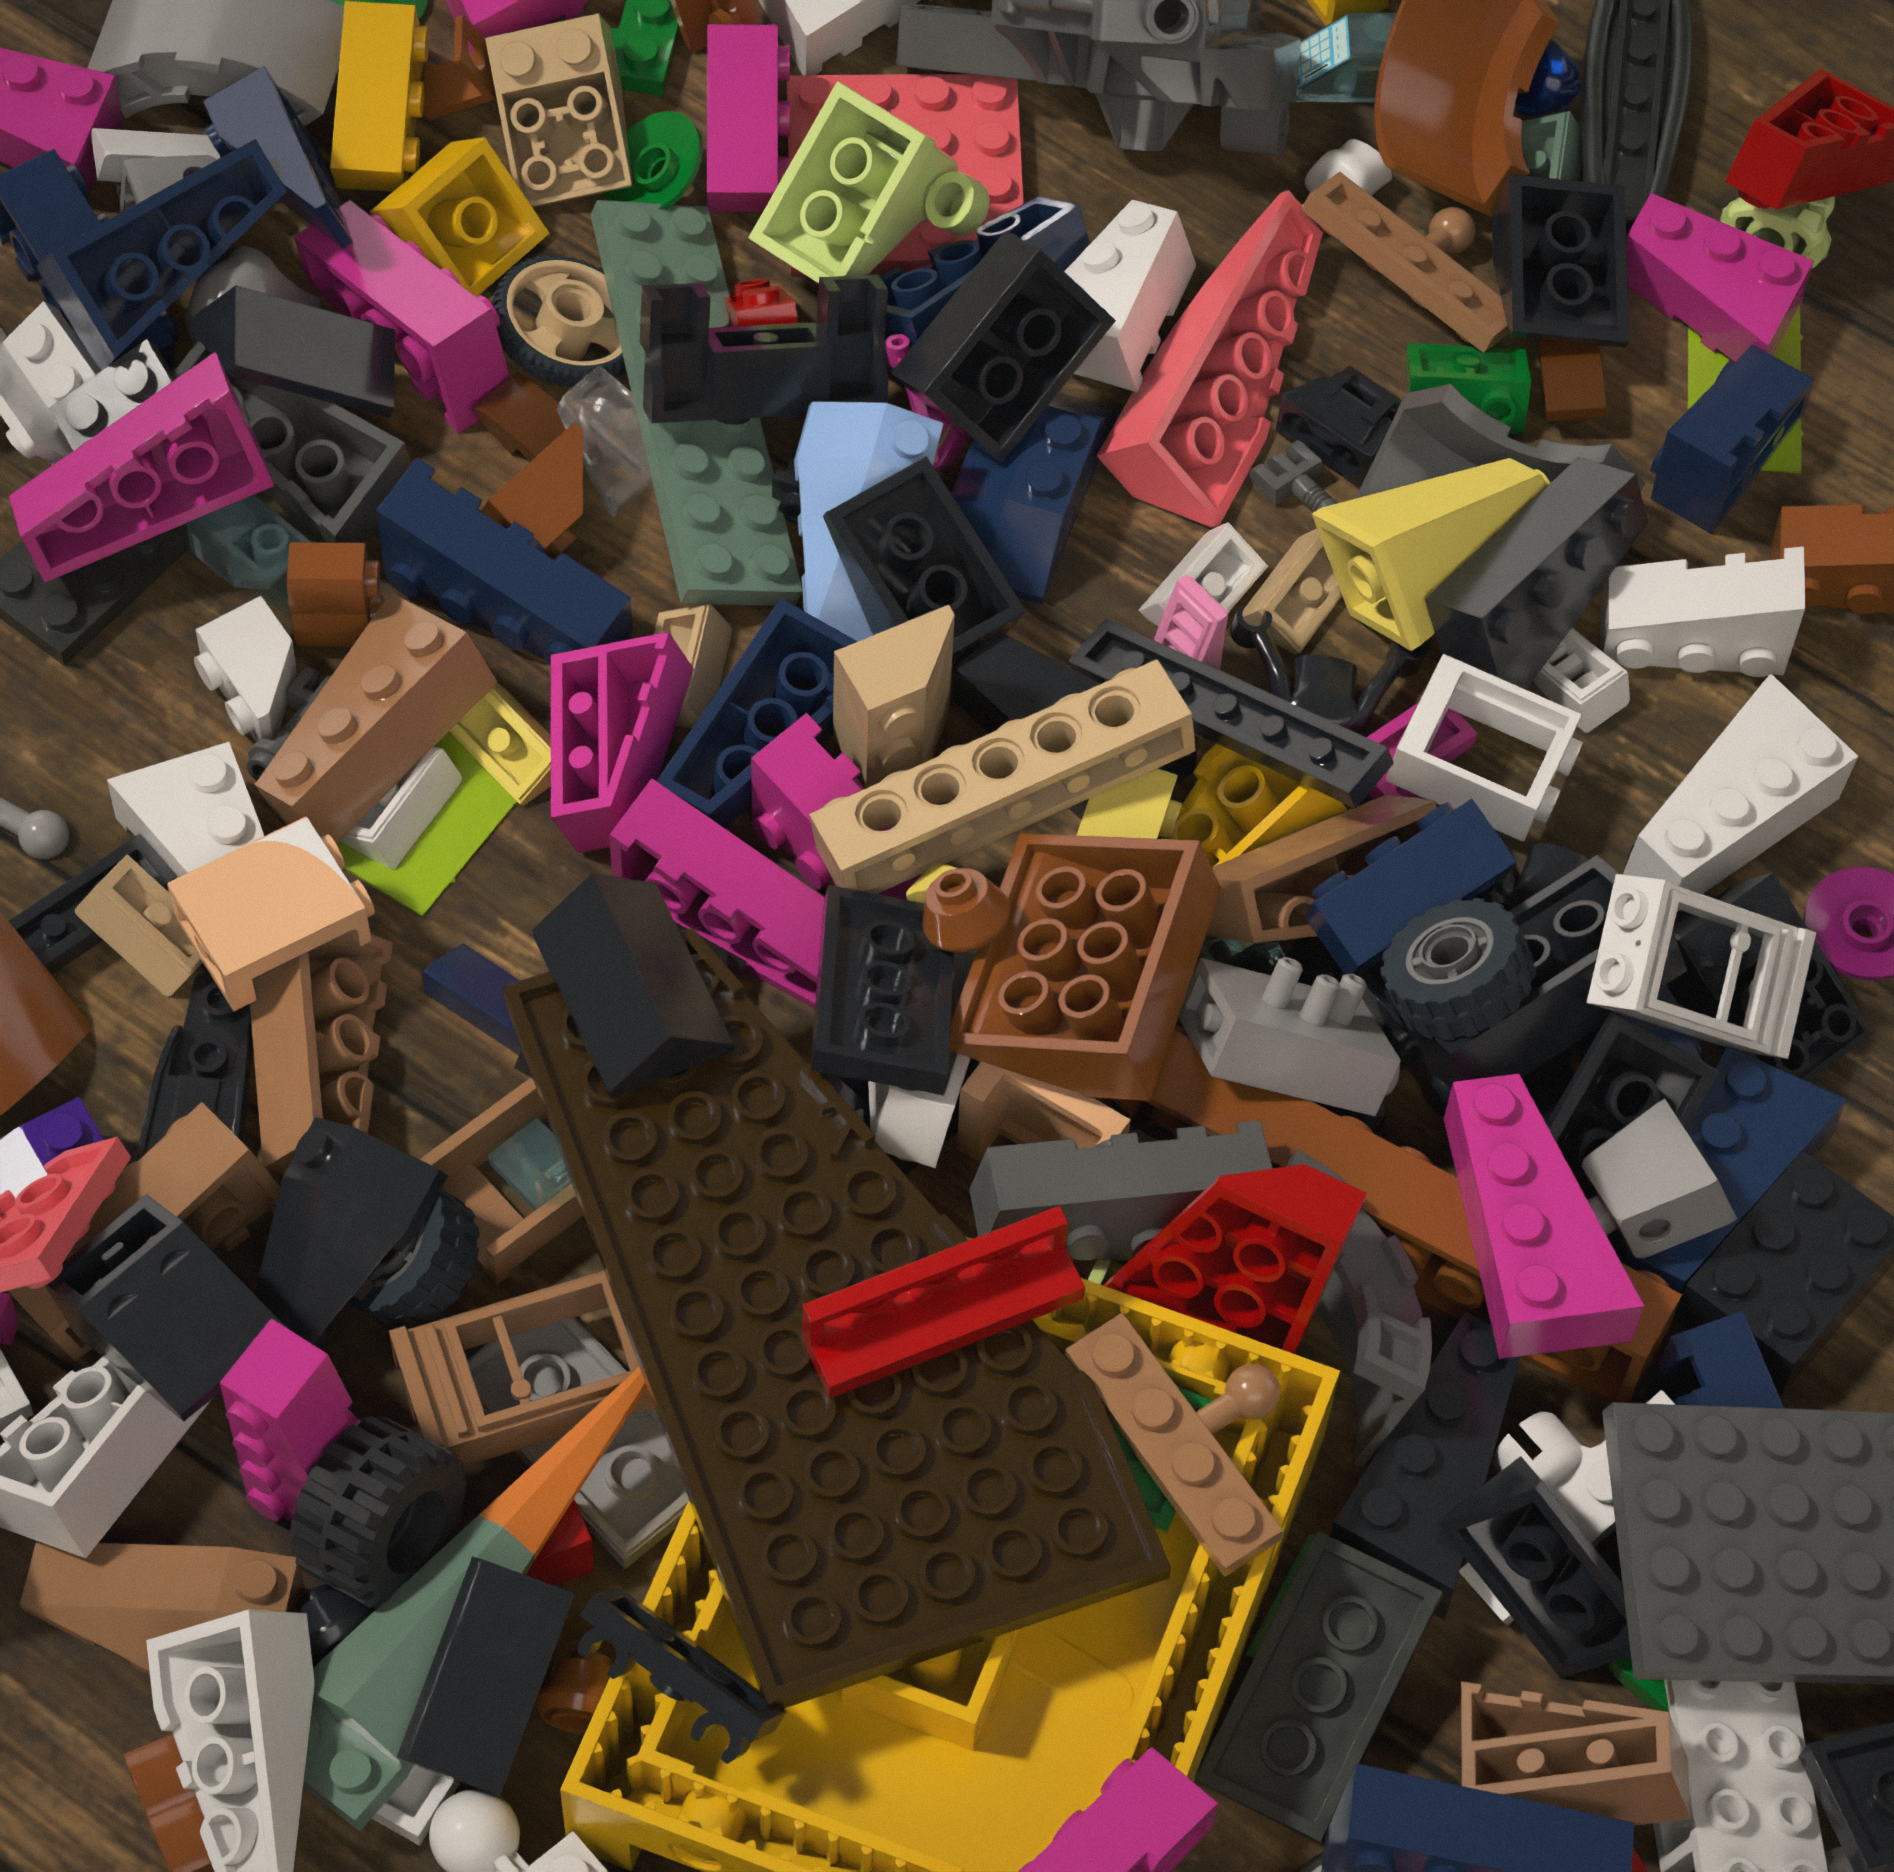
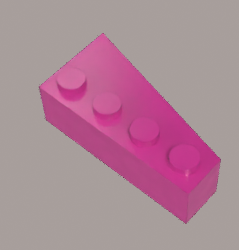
(54, 108)
(143, 474)
(789, 783)

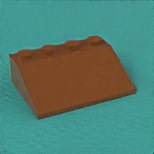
(1089, 962)

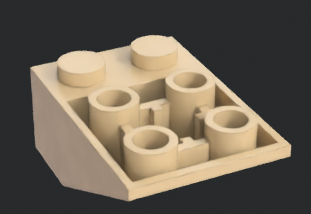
(561, 109)

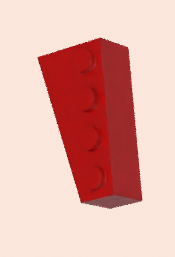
(1816, 145)

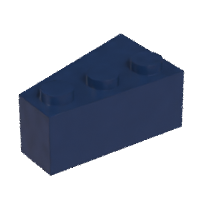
(1728, 437)
(1447, 861)

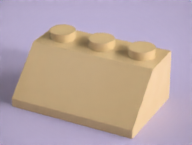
(893, 696)

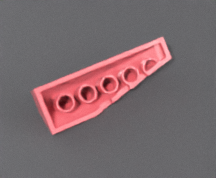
(1208, 387)

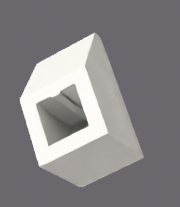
(251, 664)

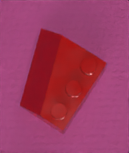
(1249, 1253)

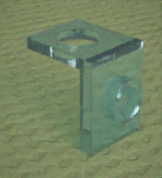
(531, 1164)

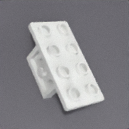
(37, 369)
(1745, 1781)

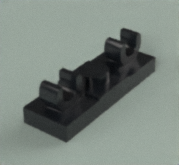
(678, 1669)

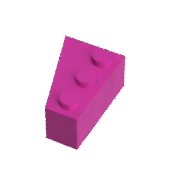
(611, 730)

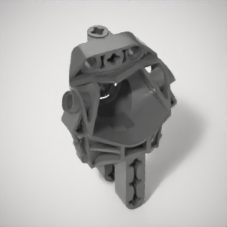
(1136, 55)

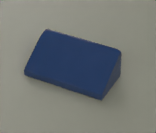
(473, 991)

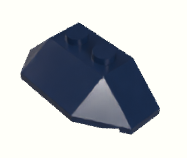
(1034, 496)

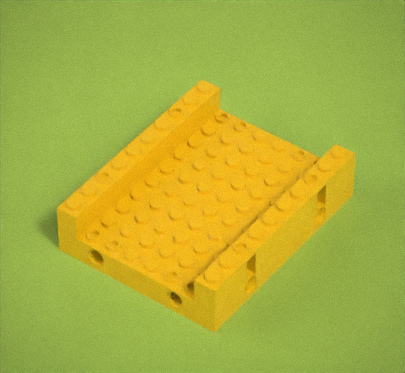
(977, 1748)

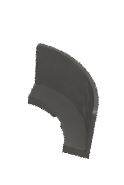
(1445, 433)
(1376, 1326)

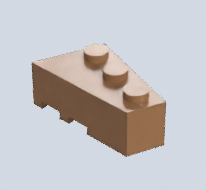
(1575, 1757)

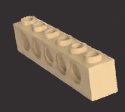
(1036, 785)

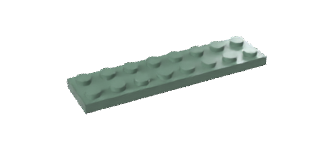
(706, 475)

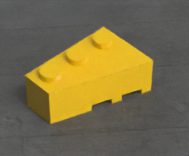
(378, 96)

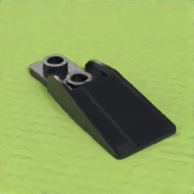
(201, 1064)

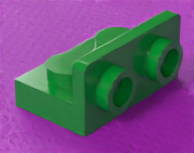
(1491, 381)

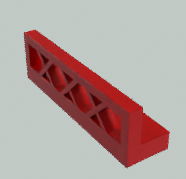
(941, 1302)

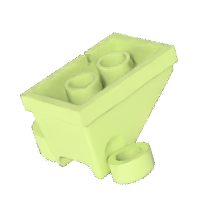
(862, 190)

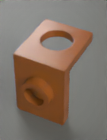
(461, 81)

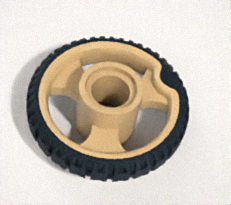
(565, 323)

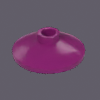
(1853, 901)

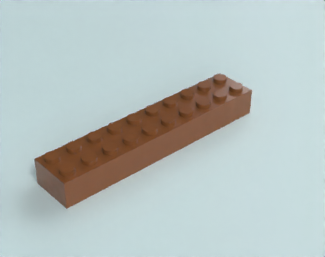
(1403, 1199)

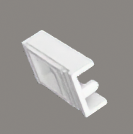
(1635, 955)

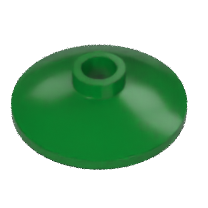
(663, 159)

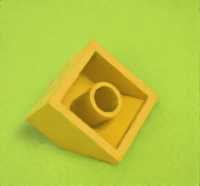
(465, 214)

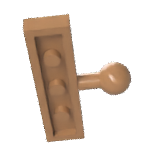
(1411, 260)
(1180, 1444)

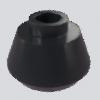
(330, 1618)

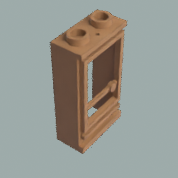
(504, 1234)
(444, 1392)

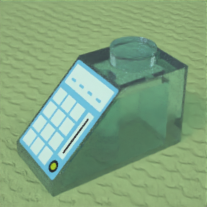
(1343, 59)

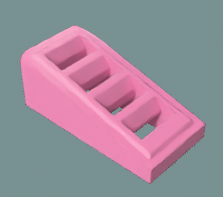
(1194, 623)

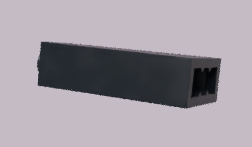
(1013, 681)

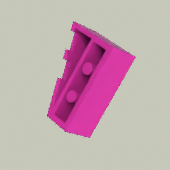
(745, 116)
(1714, 277)

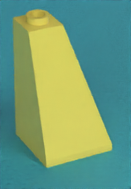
(1411, 538)

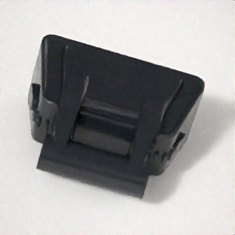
(1339, 420)

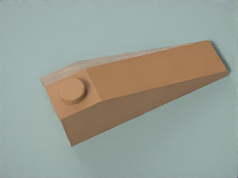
(151, 1590)

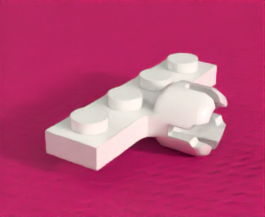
(1574, 1476)

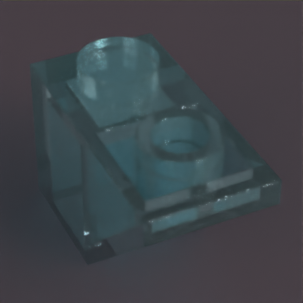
(244, 543)

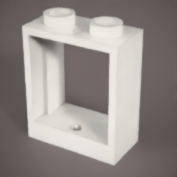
(1502, 708)

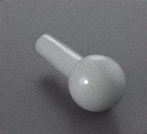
(40, 833)

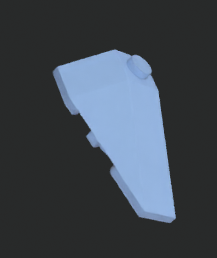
(839, 456)

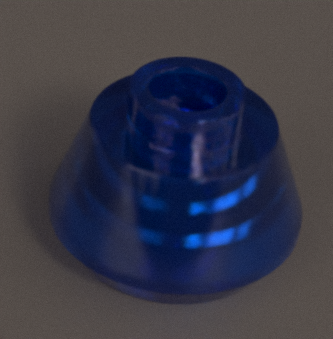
(1552, 85)

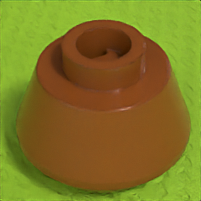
(964, 911)
(573, 1691)

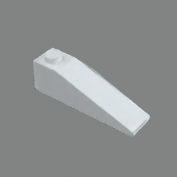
(241, 1720)

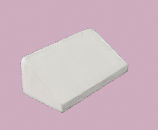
(114, 145)
(1218, 563)
(405, 810)

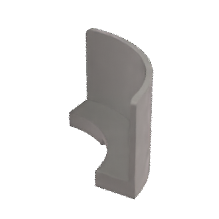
(202, 46)

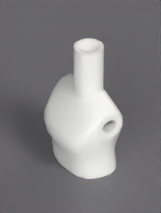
(1355, 161)

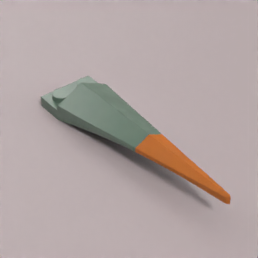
(378, 1671)

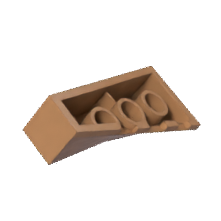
(1272, 886)
(316, 1041)
(197, 1175)

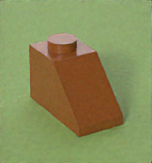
(546, 494)

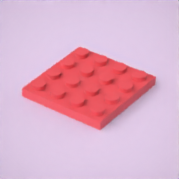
(965, 114)

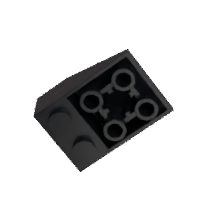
(1827, 1016)
(159, 1306)

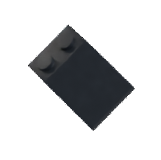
(1562, 260)
(916, 553)

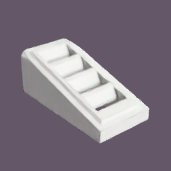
(1595, 694)

